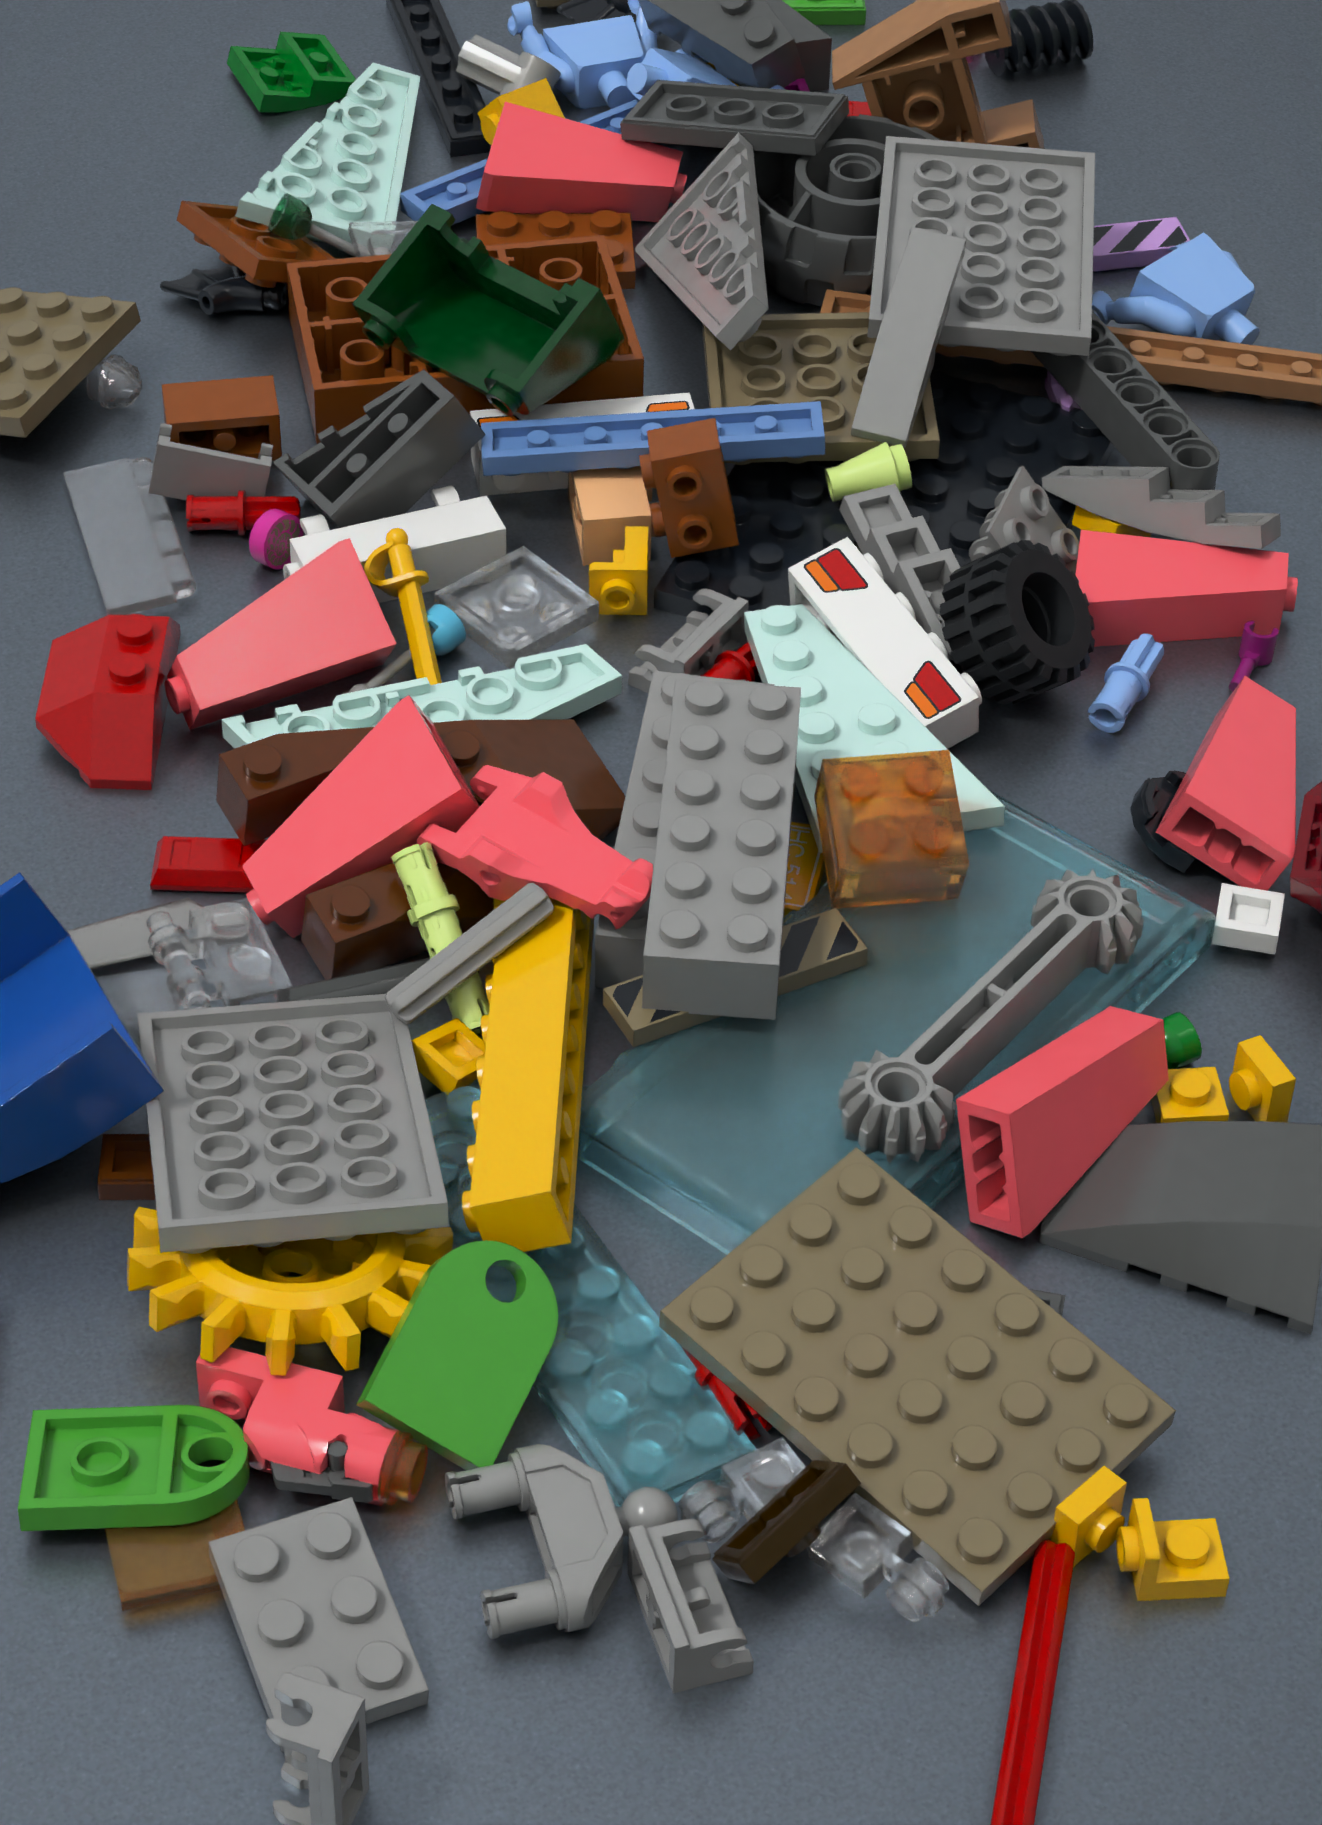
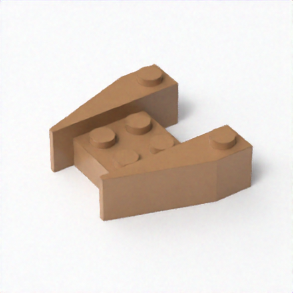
(920, 74)

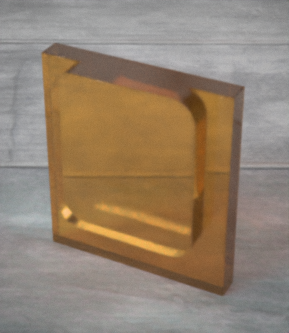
(167, 1561)

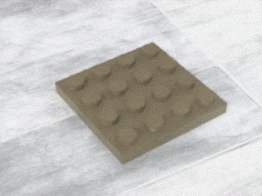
(50, 347)
(809, 361)

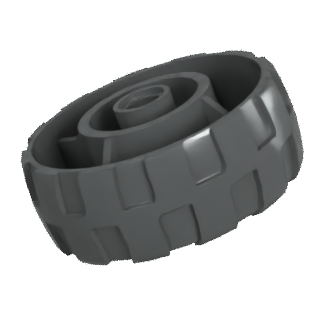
(825, 210)

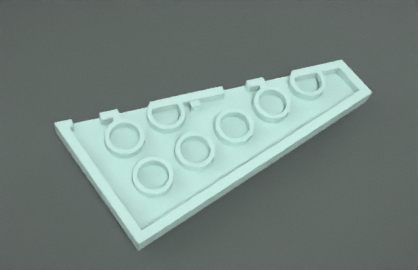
(349, 161)
(538, 688)
(846, 709)

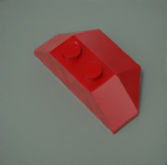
(108, 698)

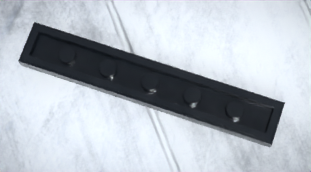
(434, 57)

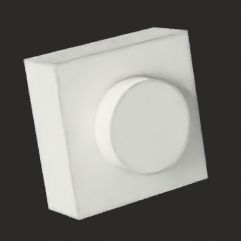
(1248, 918)

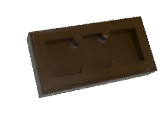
(786, 1522)

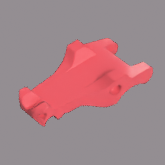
(534, 836)

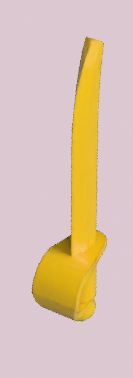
(407, 586)

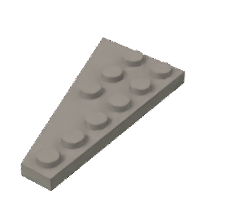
(713, 246)

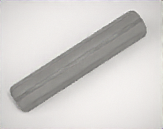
(469, 953)

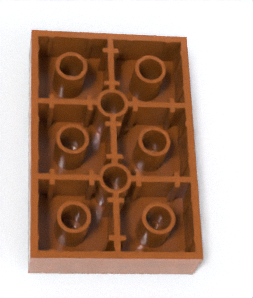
(348, 370)

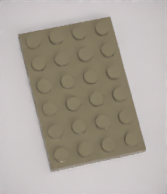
(918, 1367)

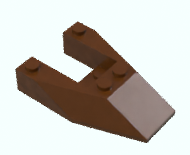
(365, 918)

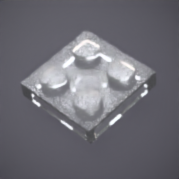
(518, 606)

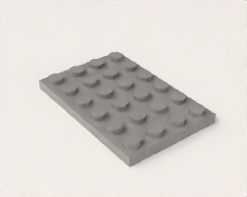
(1024, 232)
(288, 1125)

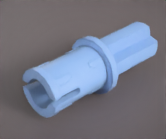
(1126, 684)

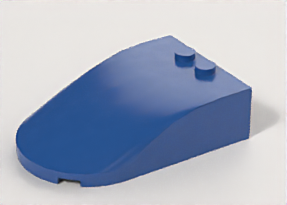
(62, 1046)

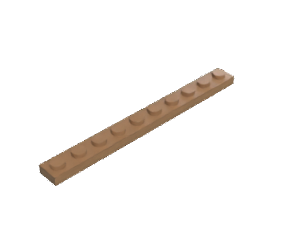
(1170, 359)

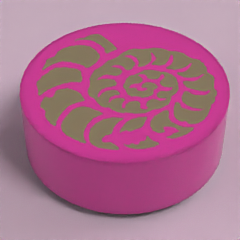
(271, 538)

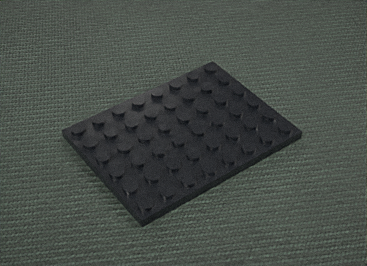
(789, 514)

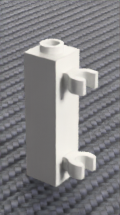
(443, 539)

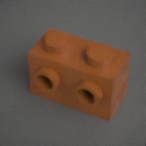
(225, 415)
(691, 488)

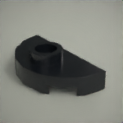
(1147, 813)

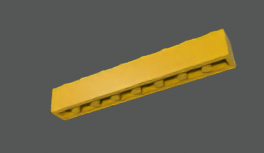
(531, 1086)

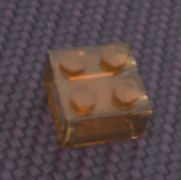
(891, 829)

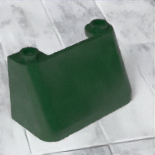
(484, 318)

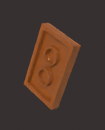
(508, 228)
(246, 243)

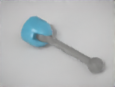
(446, 634)

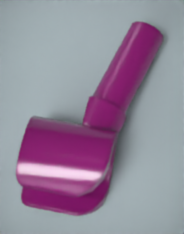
(1253, 651)

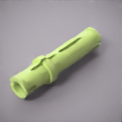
(435, 916)

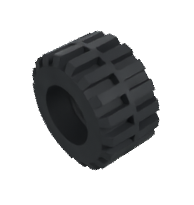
(1017, 622)

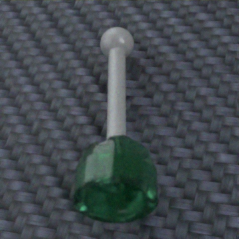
(294, 221)

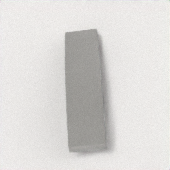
(908, 337)
(1145, 501)
(903, 551)

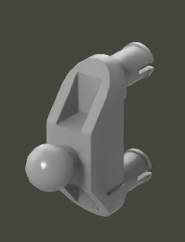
(573, 1529)

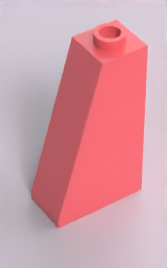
(575, 168)
(1179, 588)
(288, 641)
(1241, 791)
(360, 815)
(1054, 1115)

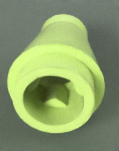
(869, 471)

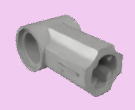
(500, 68)

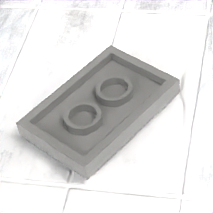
(319, 1608)

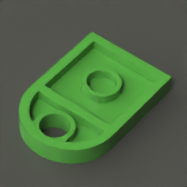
(462, 1356)
(130, 1467)

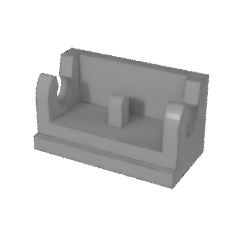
(200, 471)
(697, 642)
(685, 1606)
(322, 1750)

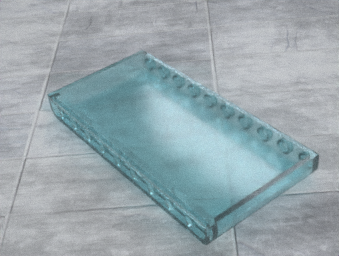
(746, 1110)

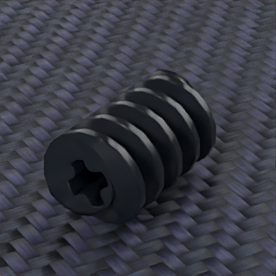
(1044, 35)

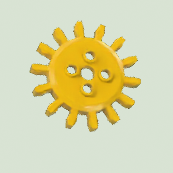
(250, 1295)

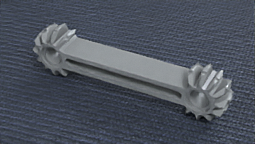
(908, 1099)

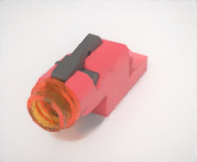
(303, 1435)

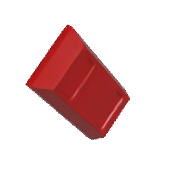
(202, 864)

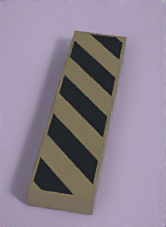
(809, 953)

